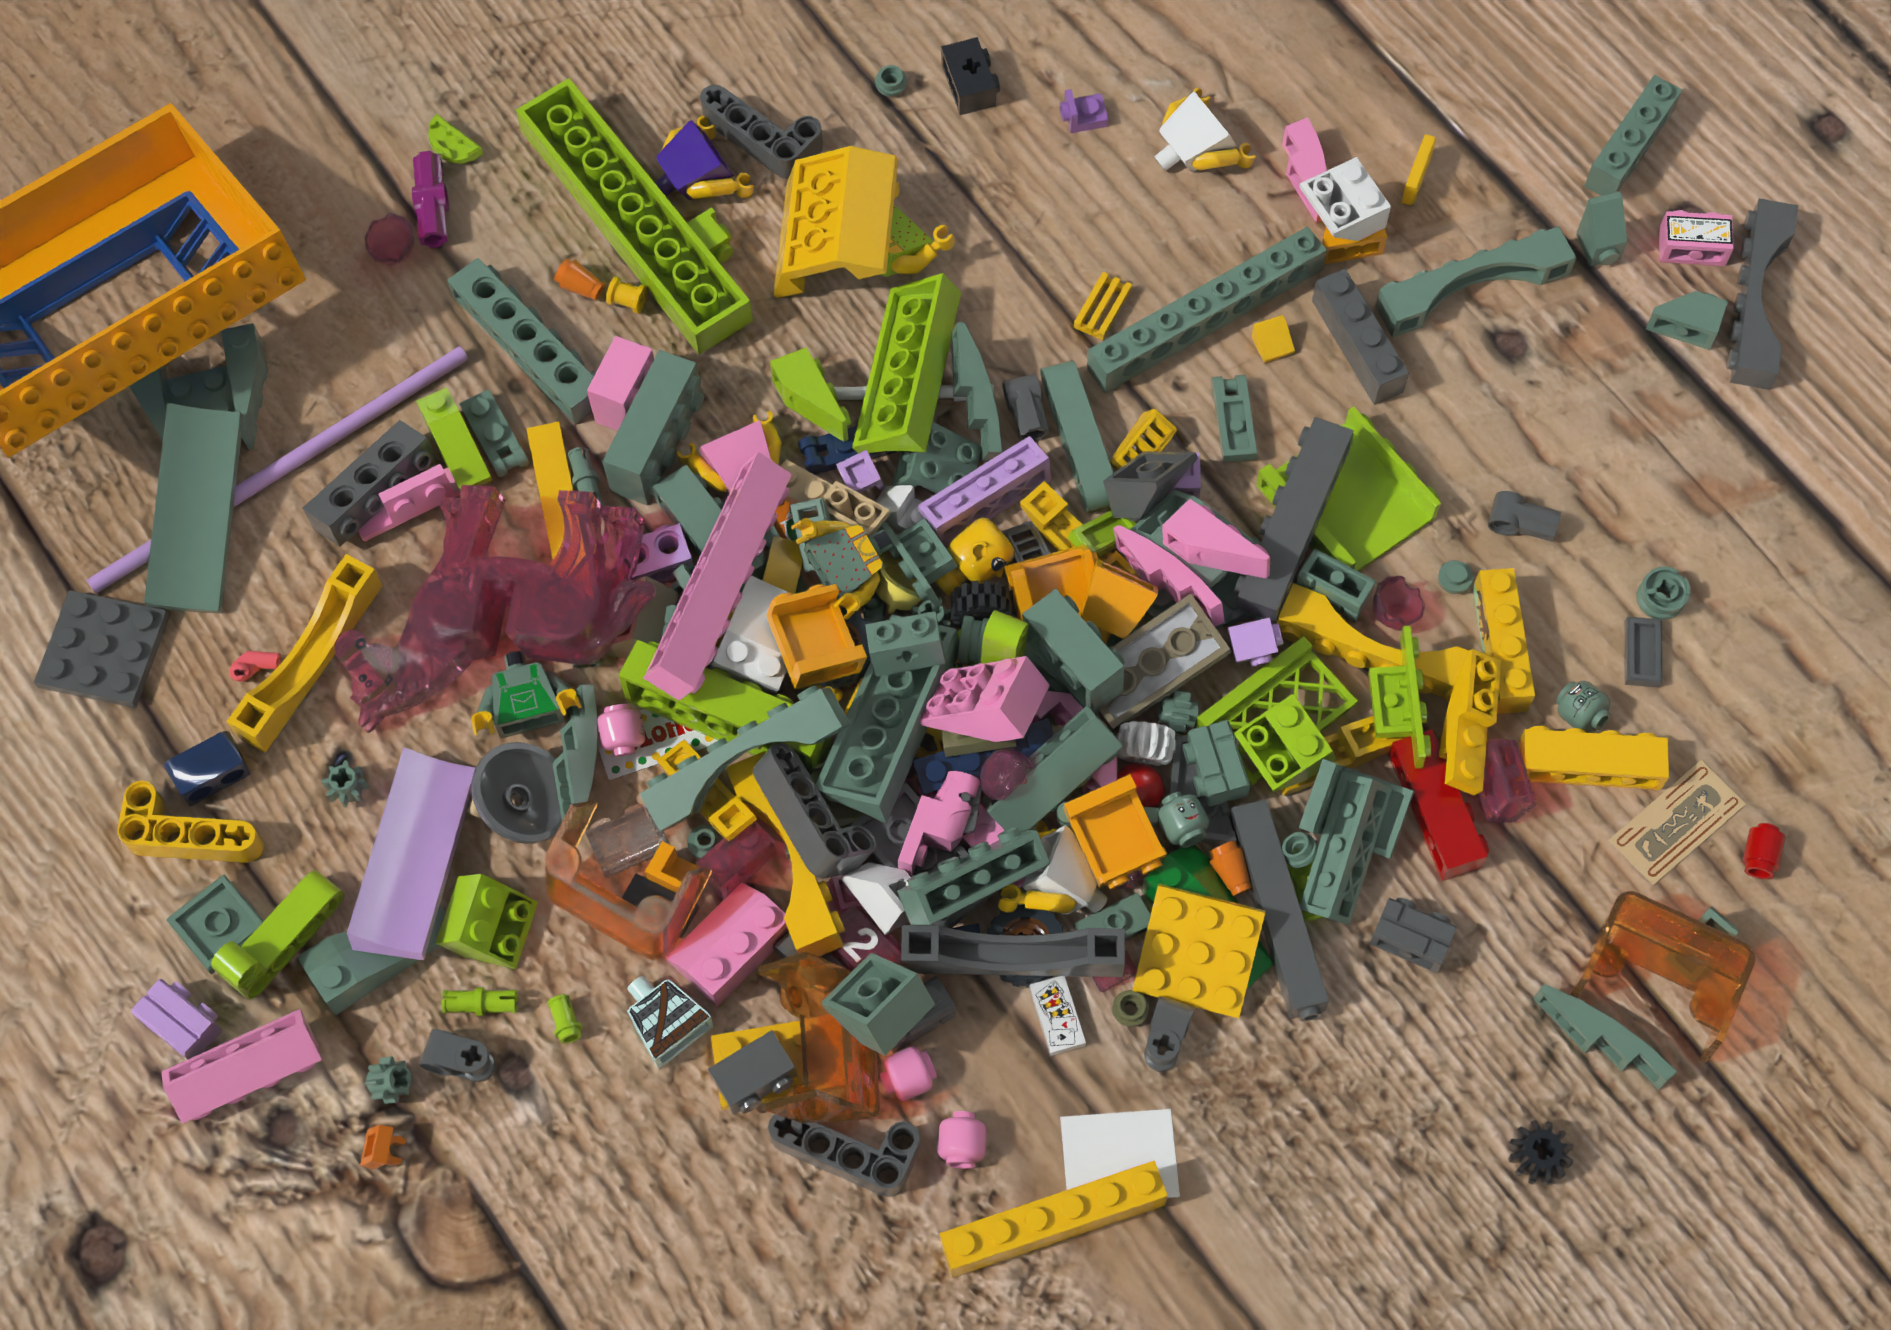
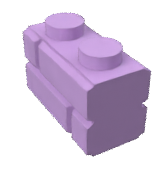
(176, 1019)

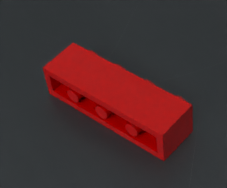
(1439, 811)

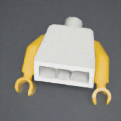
(1198, 137)
(1062, 884)

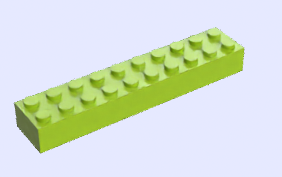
(635, 216)

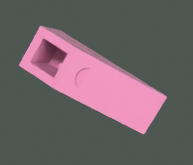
(1208, 542)

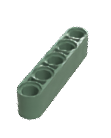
(1078, 432)

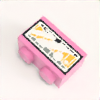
(1696, 238)

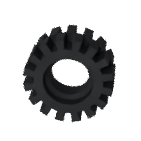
(980, 601)

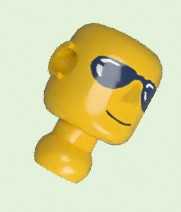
(979, 555)

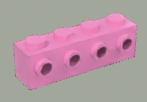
(241, 1066)

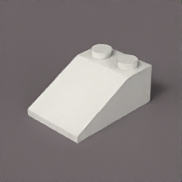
(748, 645)

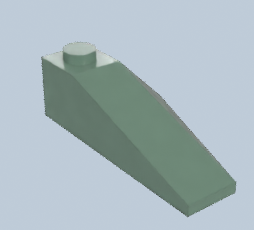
(349, 975)

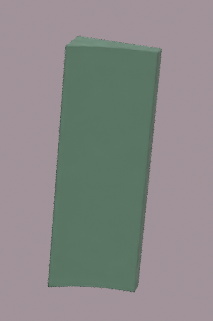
(193, 509)
(884, 735)

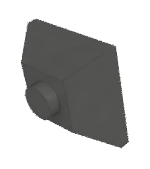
(1145, 482)

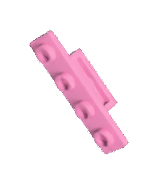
(410, 500)

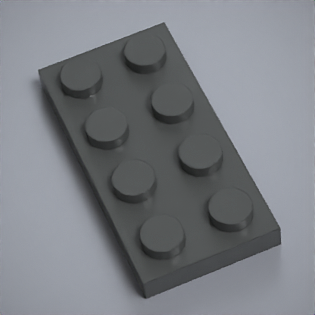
(891, 838)

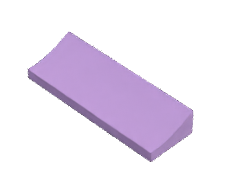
(411, 857)

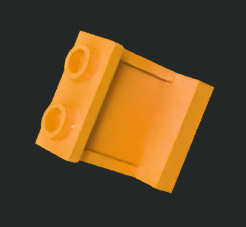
(1063, 570)
(814, 636)
(1114, 833)

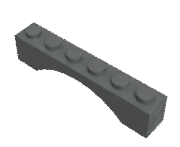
(1756, 348)
(1073, 953)

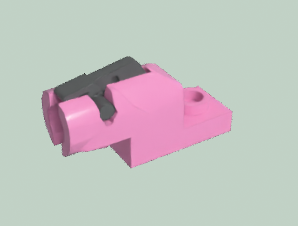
(942, 820)

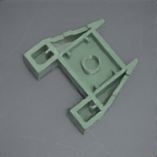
(224, 388)

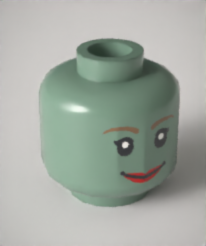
(1183, 819)

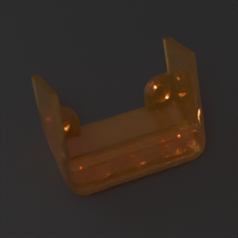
(645, 929)
(1678, 950)
(836, 1067)

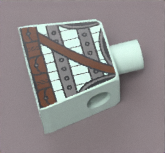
(666, 1019)

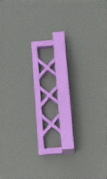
(986, 489)

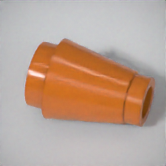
(579, 280)
(1231, 867)

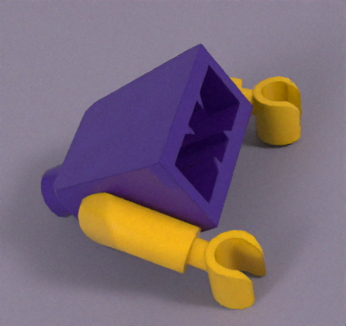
(696, 166)

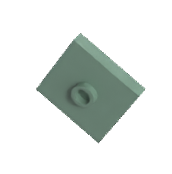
(213, 919)

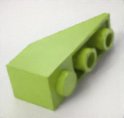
(805, 391)

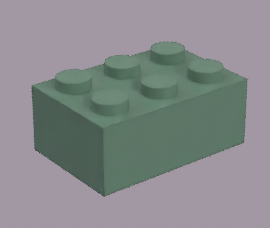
(1074, 651)

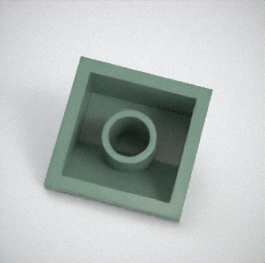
(879, 1003)

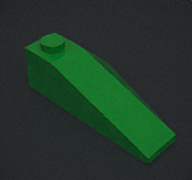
(1192, 871)

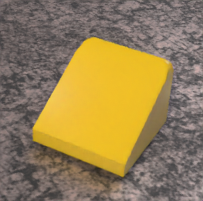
(1272, 339)

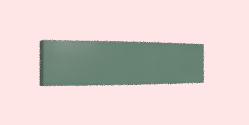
(972, 382)
(577, 762)
(1592, 1027)

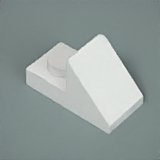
(902, 505)

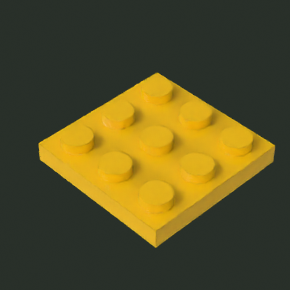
(1198, 950)

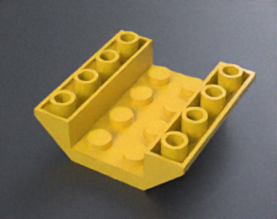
(836, 216)

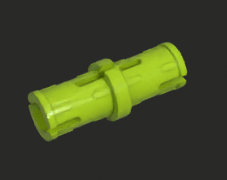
(479, 1001)

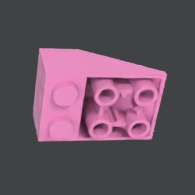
(987, 700)

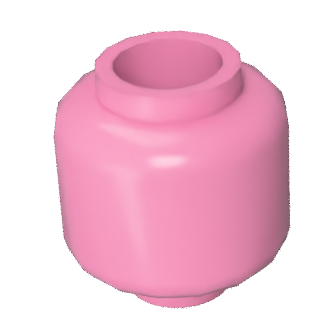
(620, 729)
(908, 1073)
(962, 1140)

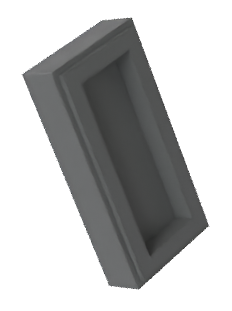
(1643, 652)

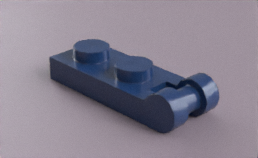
(837, 451)

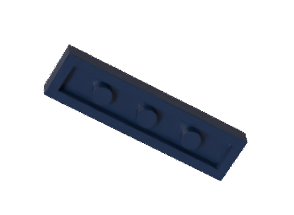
(934, 768)

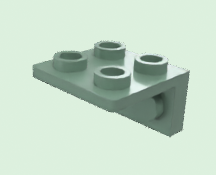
(945, 461)

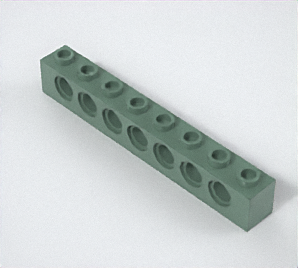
(1206, 309)

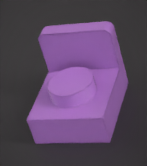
(1083, 112)

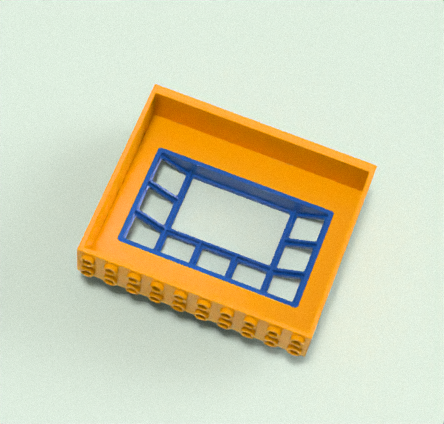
(100, 219)

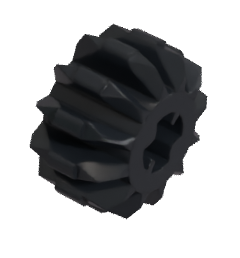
(1553, 1150)

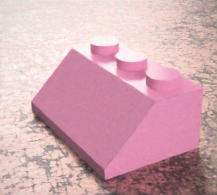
(729, 943)

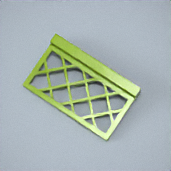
(1268, 679)

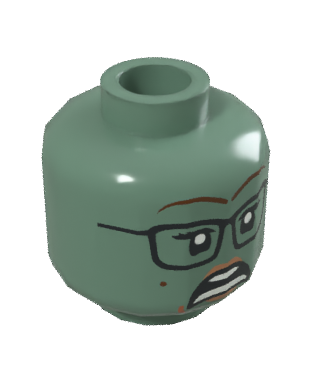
(1583, 706)

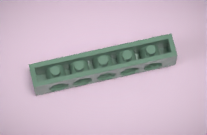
(479, 280)

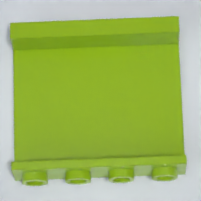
(1372, 503)

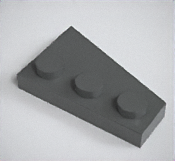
(1181, 781)

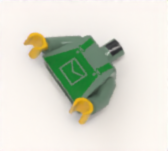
(523, 699)

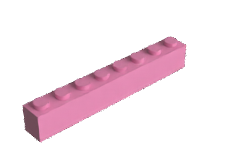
(717, 578)

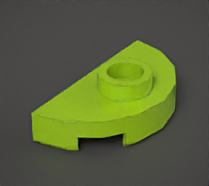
(451, 143)

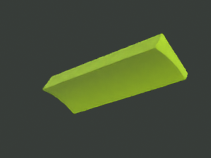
(908, 366)

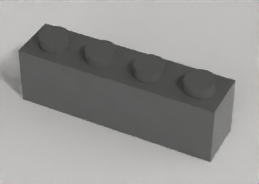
(1360, 336)

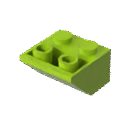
(1285, 744)
(486, 921)

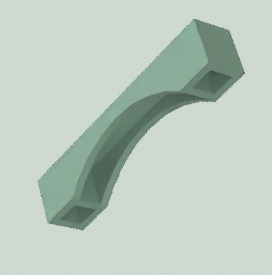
(1534, 259)
(684, 792)

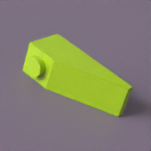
(453, 439)

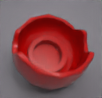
(1148, 783)

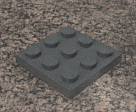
(102, 649)

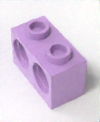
(658, 564)

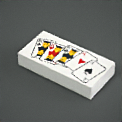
(1057, 1015)

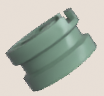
(1655, 603)
(971, 640)

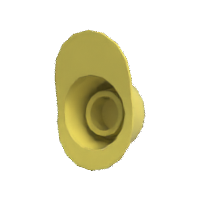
(895, 587)

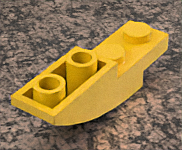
(1467, 720)

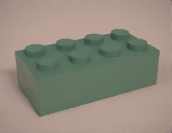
(653, 427)

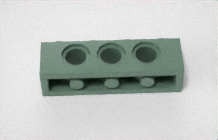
(1633, 137)

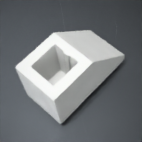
(876, 891)

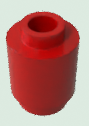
(1763, 851)

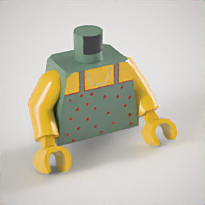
(845, 558)

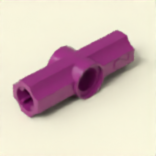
(430, 199)

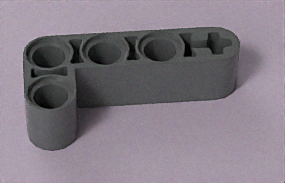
(726, 110)
(807, 818)
(842, 1146)

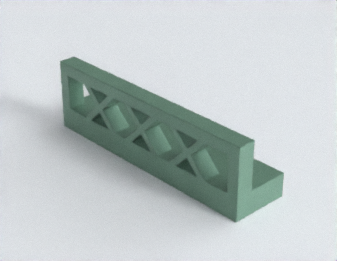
(1343, 847)

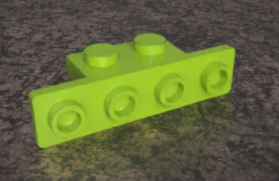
(1397, 702)

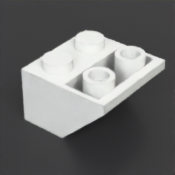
(1348, 201)

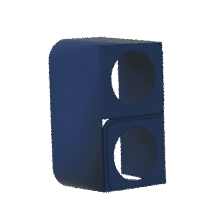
(207, 768)

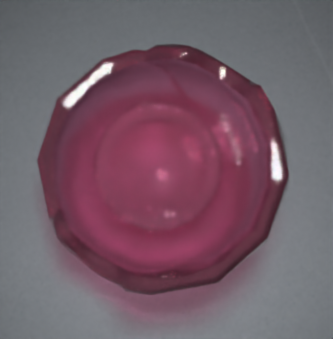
(389, 240)
(1397, 603)
(1003, 772)

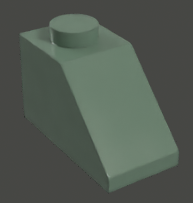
(1603, 229)
(1689, 318)

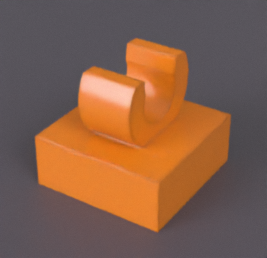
(377, 1147)

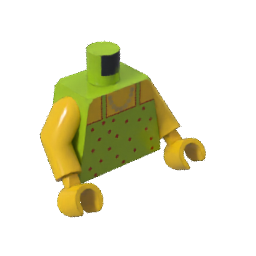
(910, 246)

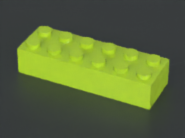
(715, 709)

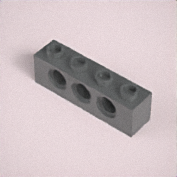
(354, 493)

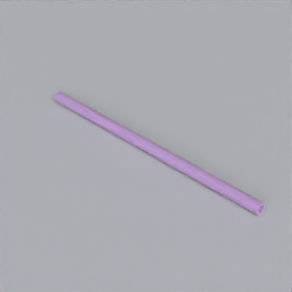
(301, 454)

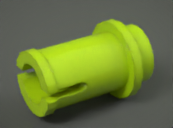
(566, 1025)

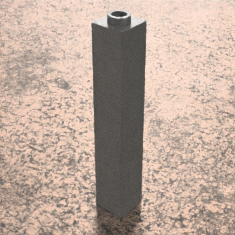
(1283, 919)

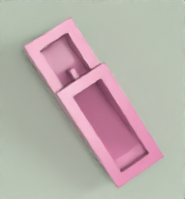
(1305, 157)

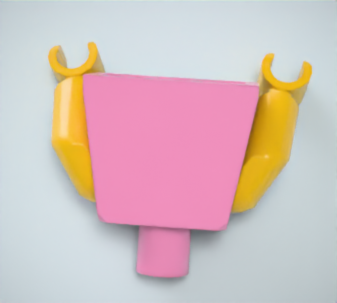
(724, 457)

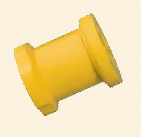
(626, 294)

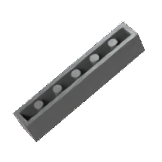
(1295, 516)

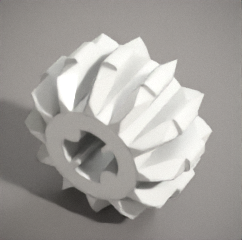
(1146, 743)

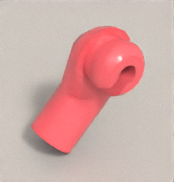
(251, 662)

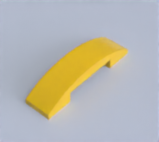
(1055, 522)
(721, 808)

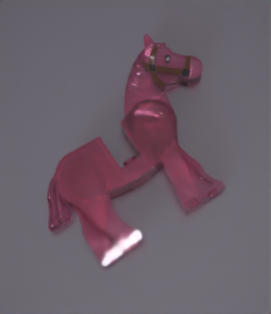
(555, 611)

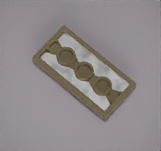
(1164, 658)

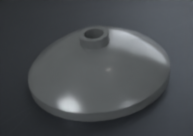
(528, 777)

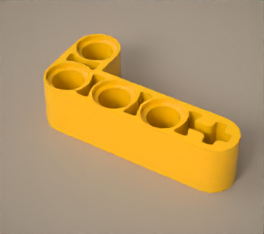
(191, 829)

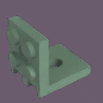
(1323, 794)

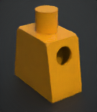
(1116, 600)

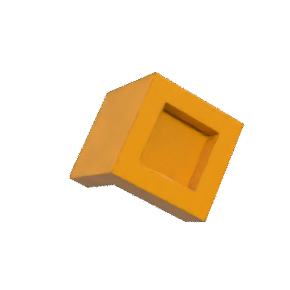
(668, 868)

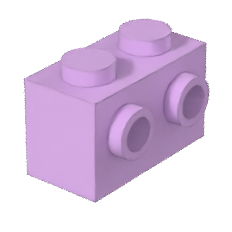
(1255, 641)

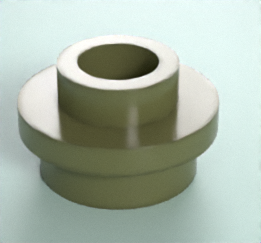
(1134, 998)

